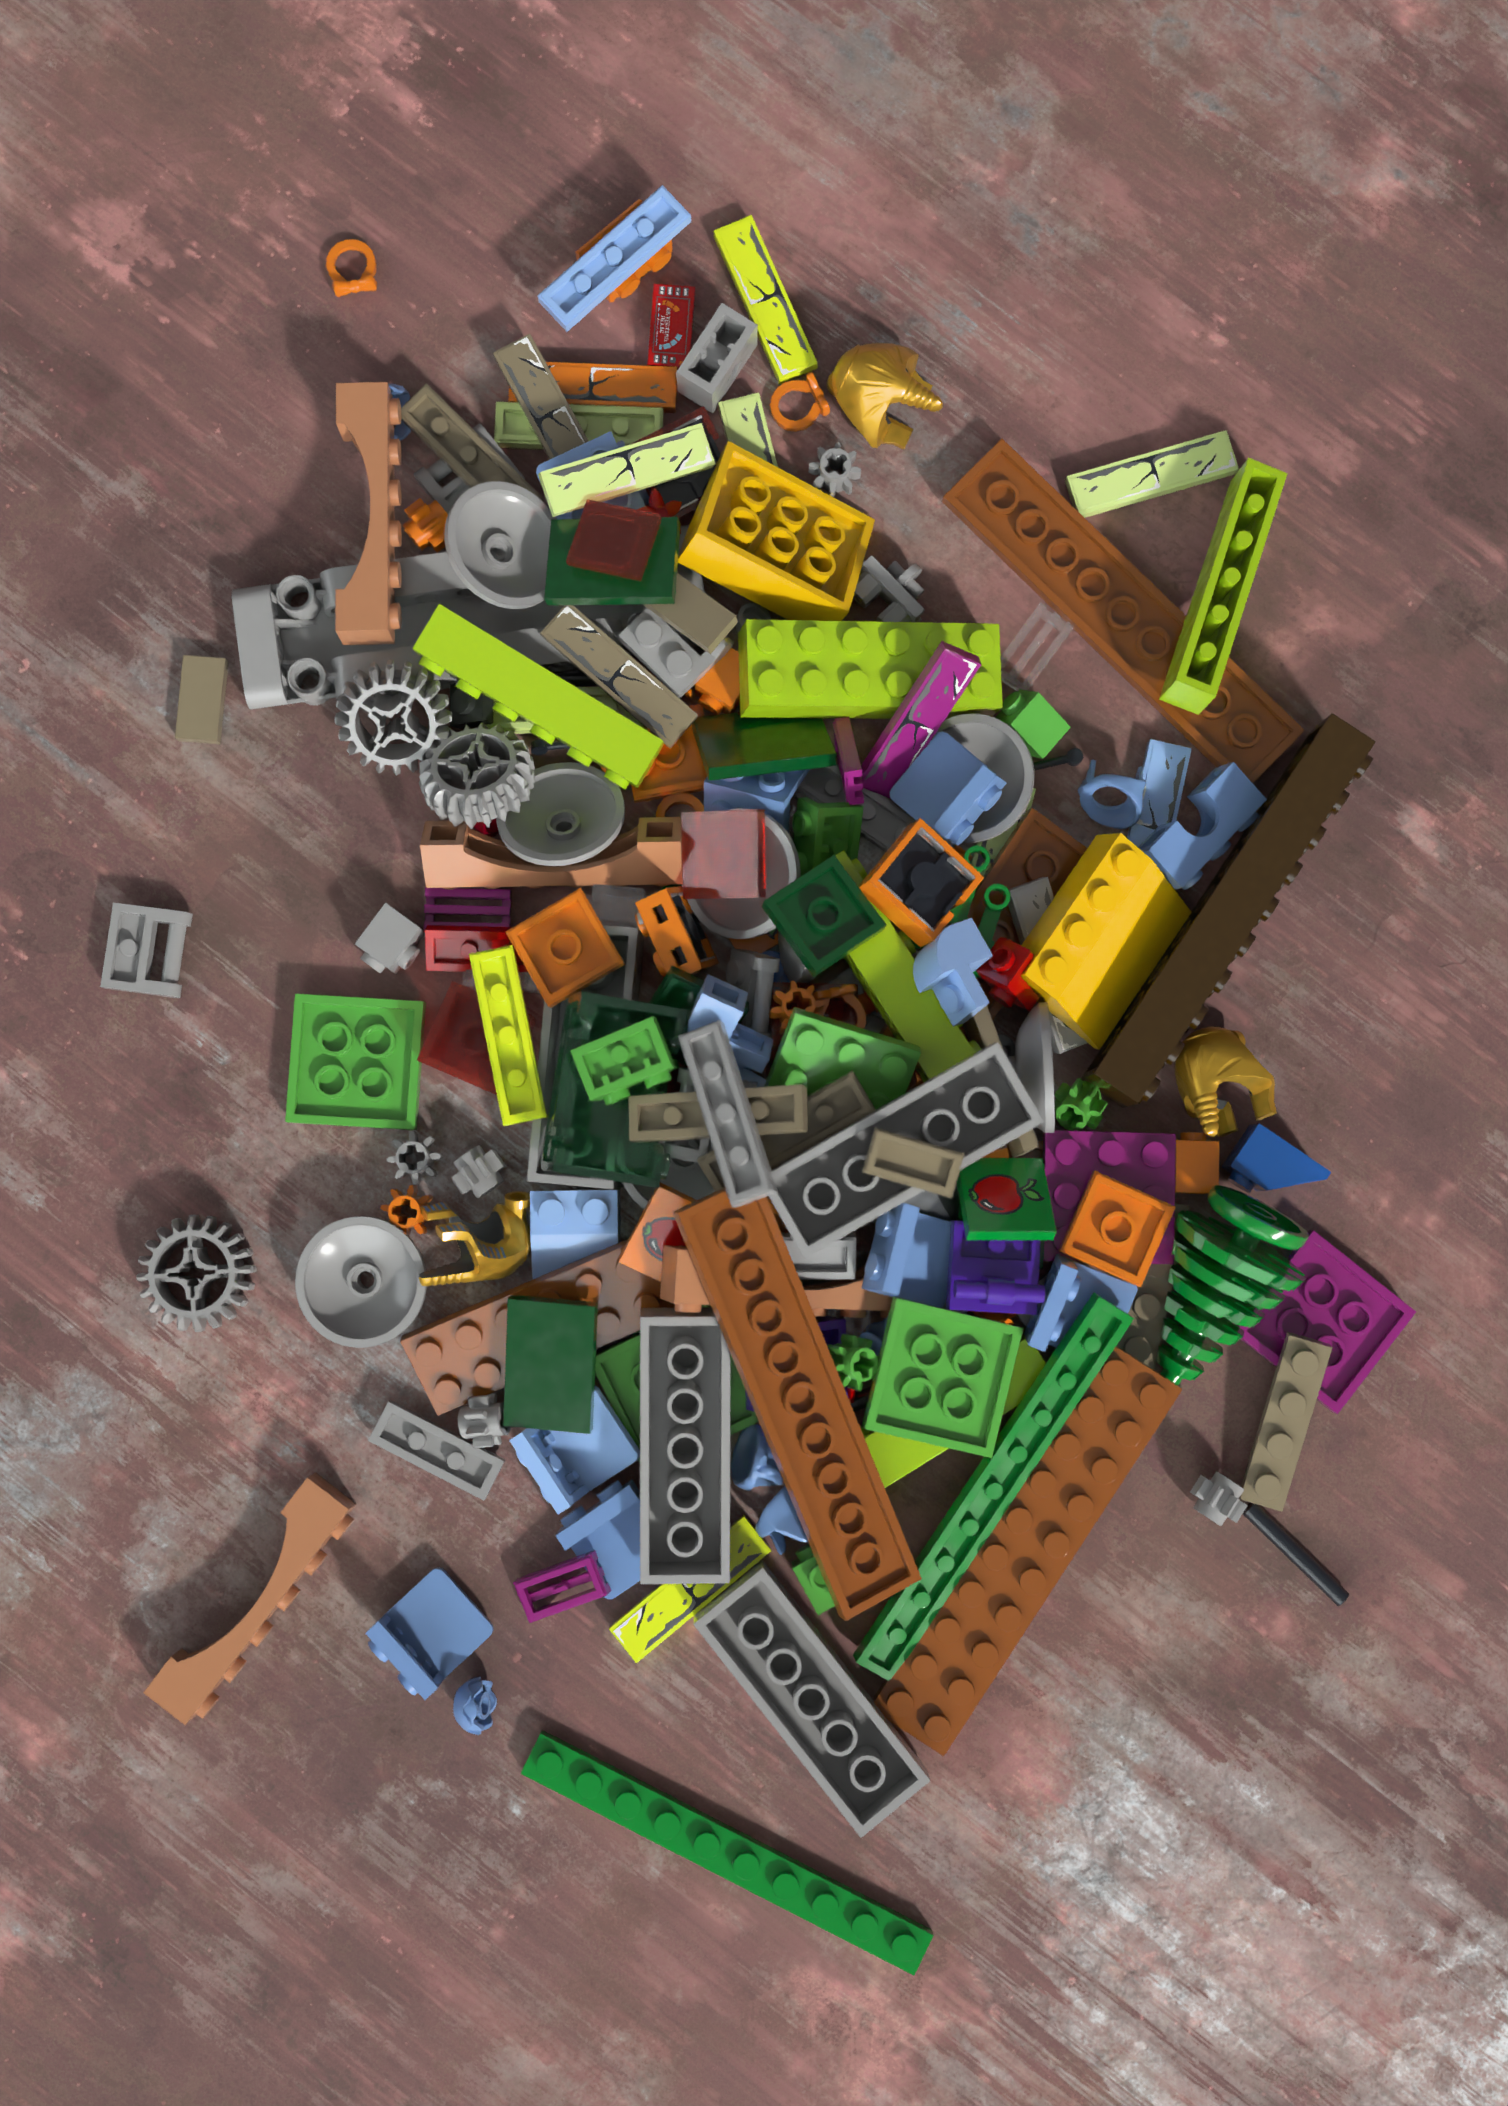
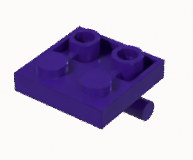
(993, 1274)

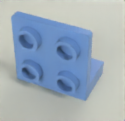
(1066, 1293)

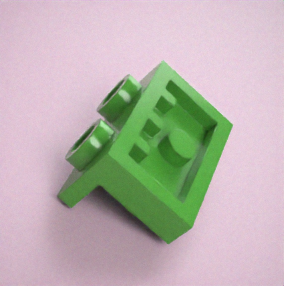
(825, 831)
(624, 1061)

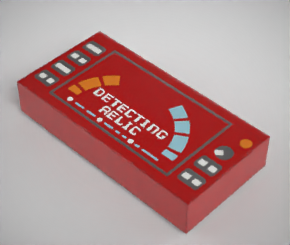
(671, 325)

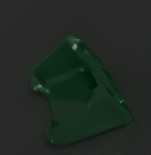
(586, 1134)

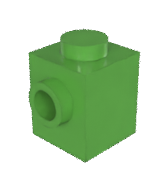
(1034, 721)
(812, 1580)

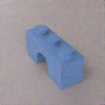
(1225, 805)

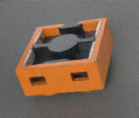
(920, 882)
(674, 932)

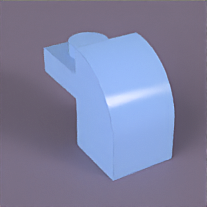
(948, 970)
(726, 1003)

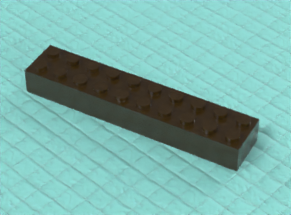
(1228, 911)

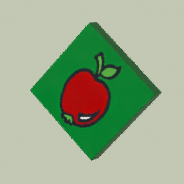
(1006, 1200)

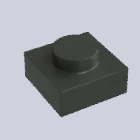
(468, 709)

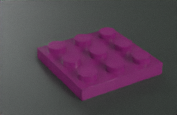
(1134, 1159)
(1338, 1307)

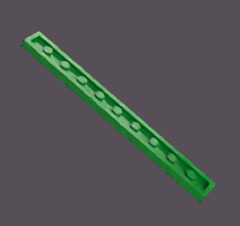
(994, 1485)
(728, 1852)

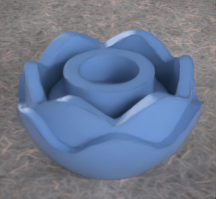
(474, 1705)

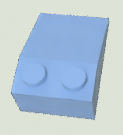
(571, 1226)

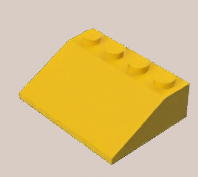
(776, 539)
(1102, 936)

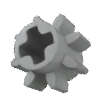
(836, 459)
(407, 1149)
(478, 1171)
(483, 1421)
(1218, 1498)

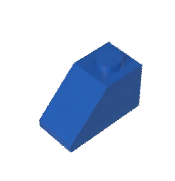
(1268, 1162)

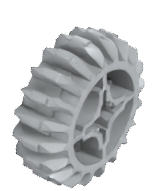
(366, 694)
(477, 775)
(196, 1253)

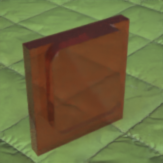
(613, 540)

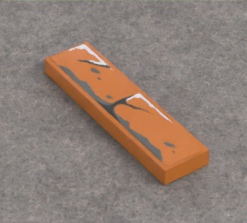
(615, 385)

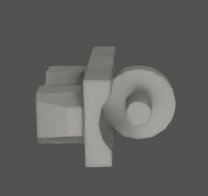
(877, 582)

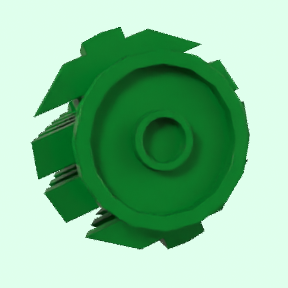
(1224, 1278)

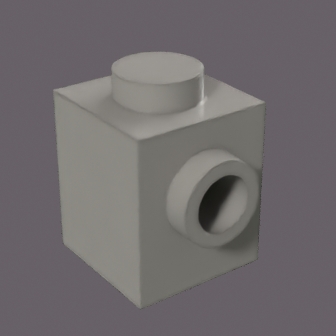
(390, 941)

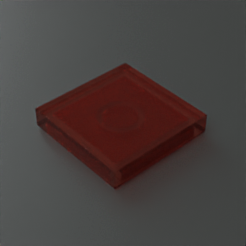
(723, 854)

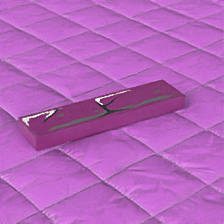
(918, 717)

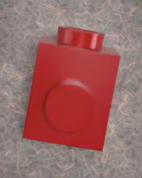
(1004, 974)

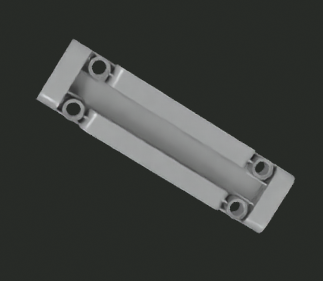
(288, 643)

